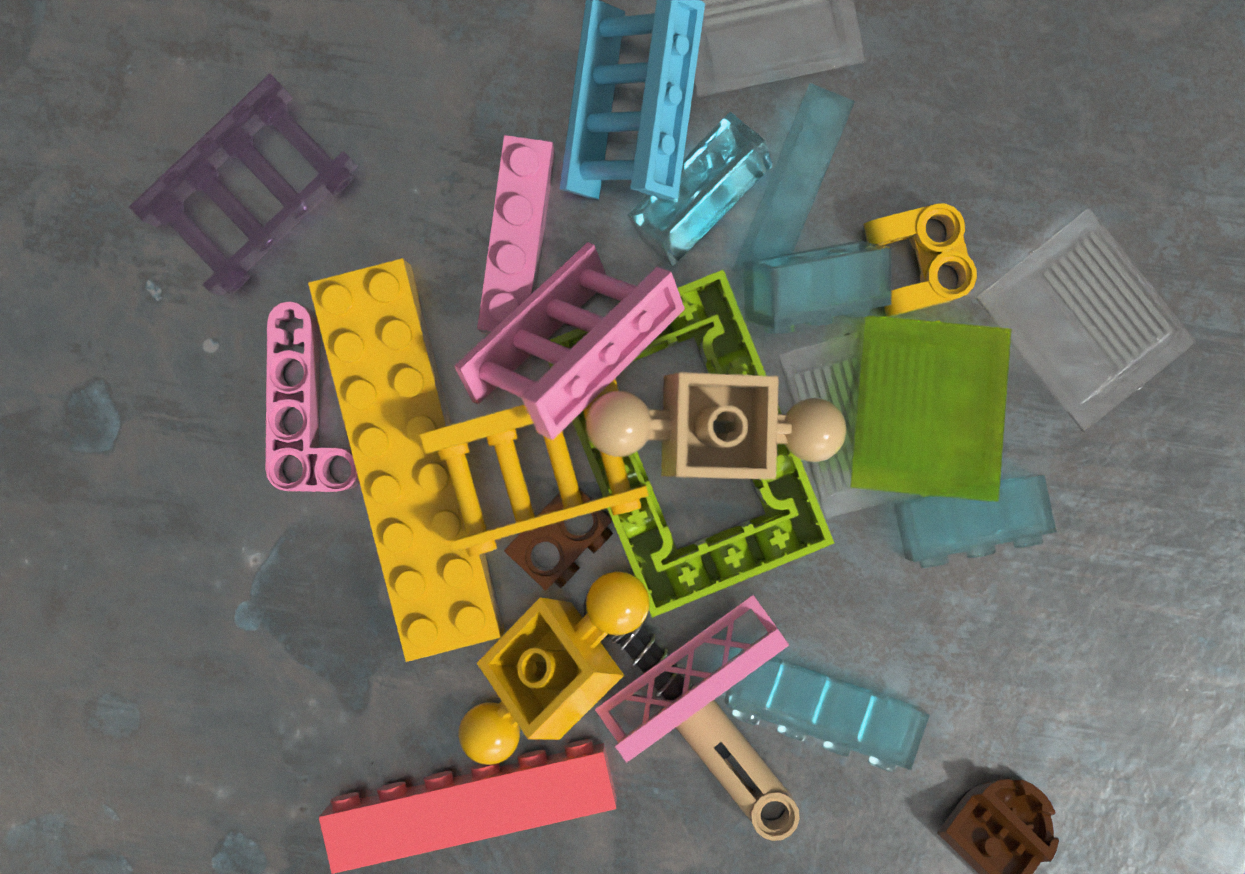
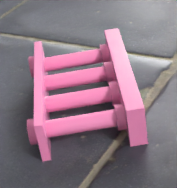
(593, 362)

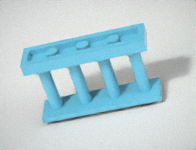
(665, 103)

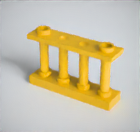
(500, 433)

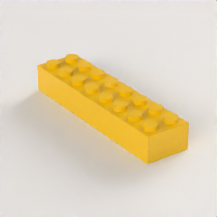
(387, 399)

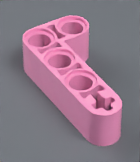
(305, 398)

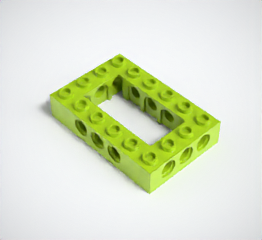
(792, 515)

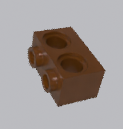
(568, 543)

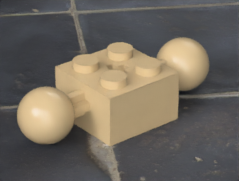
(691, 403)

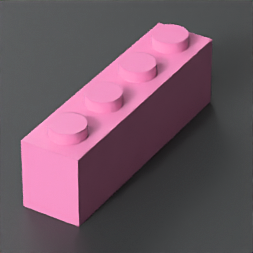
(516, 228)

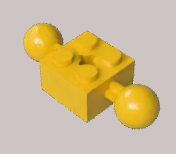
(551, 668)

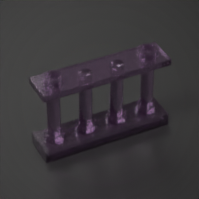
(199, 172)

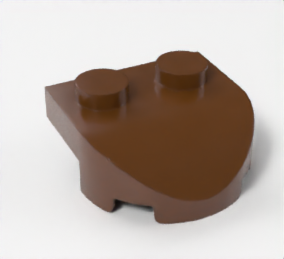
(1002, 828)

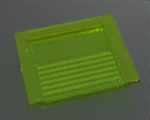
(931, 408)

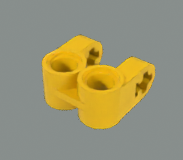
(929, 253)

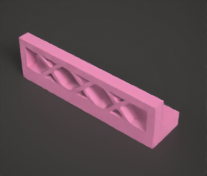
(703, 692)

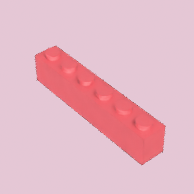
(468, 806)

